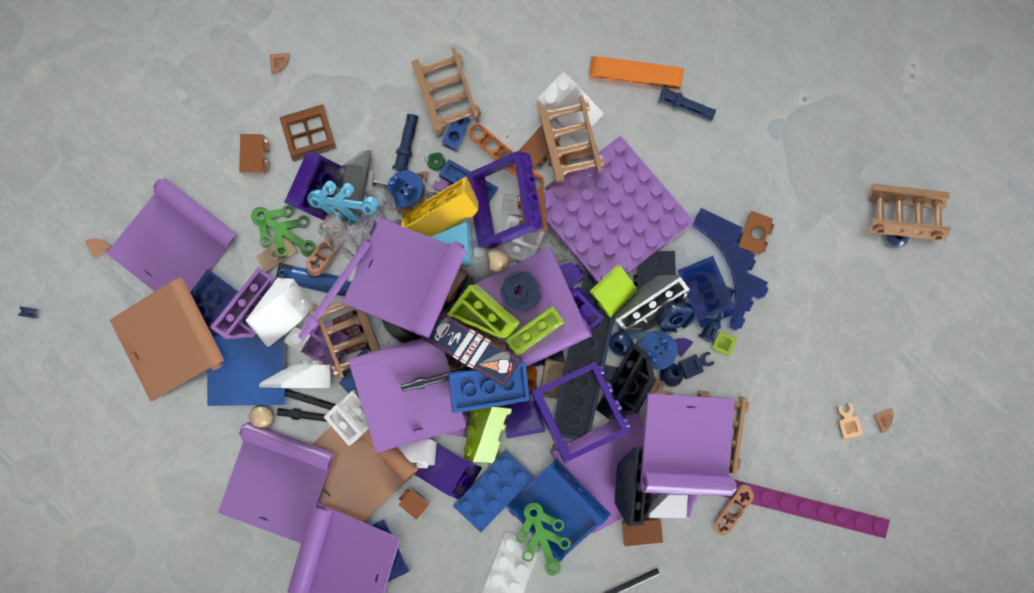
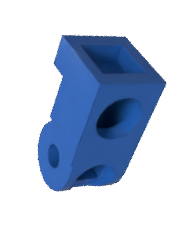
(455, 134)

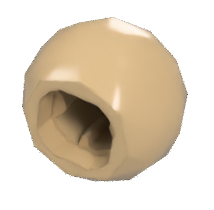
(497, 259)
(261, 416)

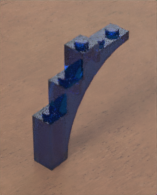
(746, 286)

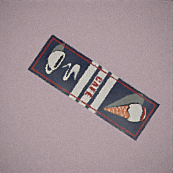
(473, 349)

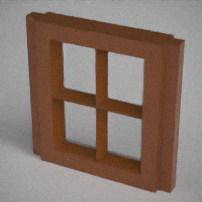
(304, 115)

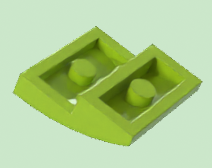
(614, 290)

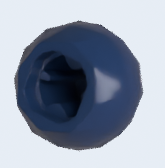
(896, 241)
(620, 342)
(672, 375)

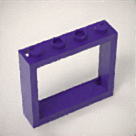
(530, 201)
(551, 425)

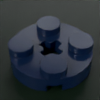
(510, 286)
(675, 316)

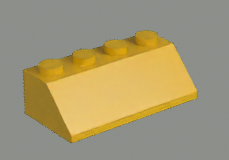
(442, 209)

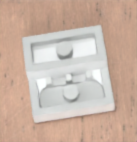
(523, 246)
(348, 418)

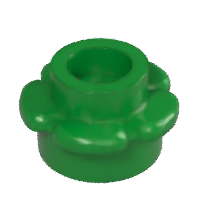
(436, 166)

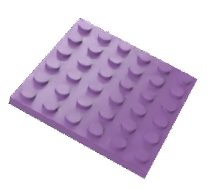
(614, 213)

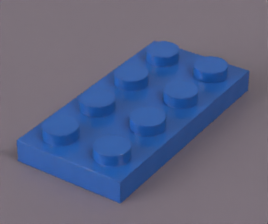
(475, 391)
(493, 491)

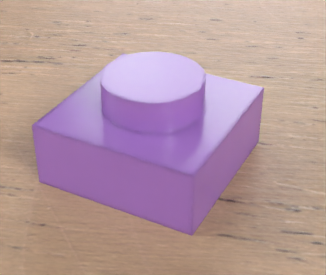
(440, 186)

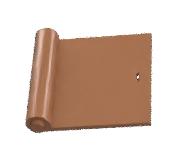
(166, 339)
(359, 476)

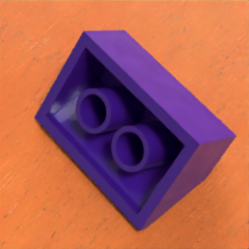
(312, 176)

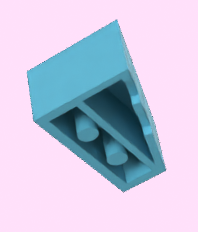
(461, 234)

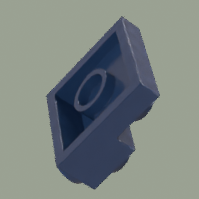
(658, 264)

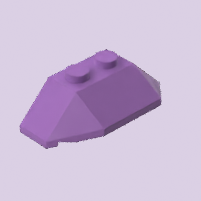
(232, 321)

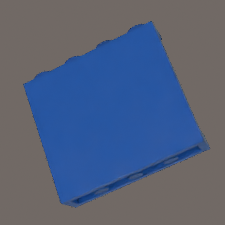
(245, 366)
(562, 499)

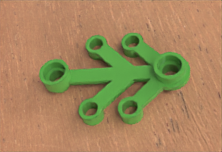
(281, 229)
(542, 535)

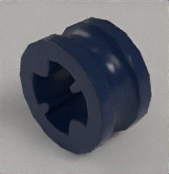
(27, 312)

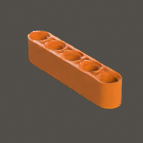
(636, 72)
(499, 152)

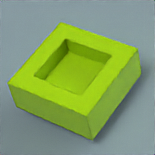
(724, 343)

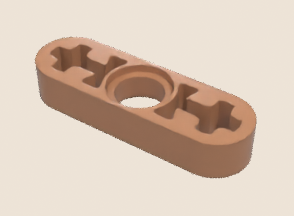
(313, 259)
(732, 502)

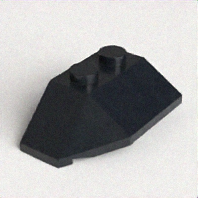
(630, 383)
(629, 497)

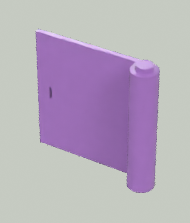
(171, 239)
(404, 277)
(554, 293)
(395, 413)
(687, 446)
(599, 467)
(275, 482)
(342, 555)

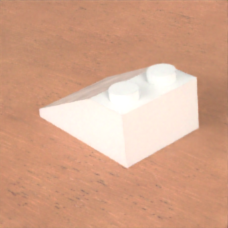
(564, 93)
(279, 310)
(303, 375)

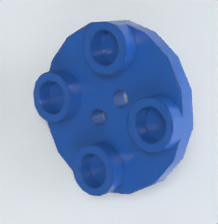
(411, 194)
(665, 344)

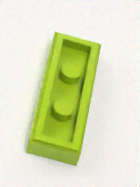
(535, 331)

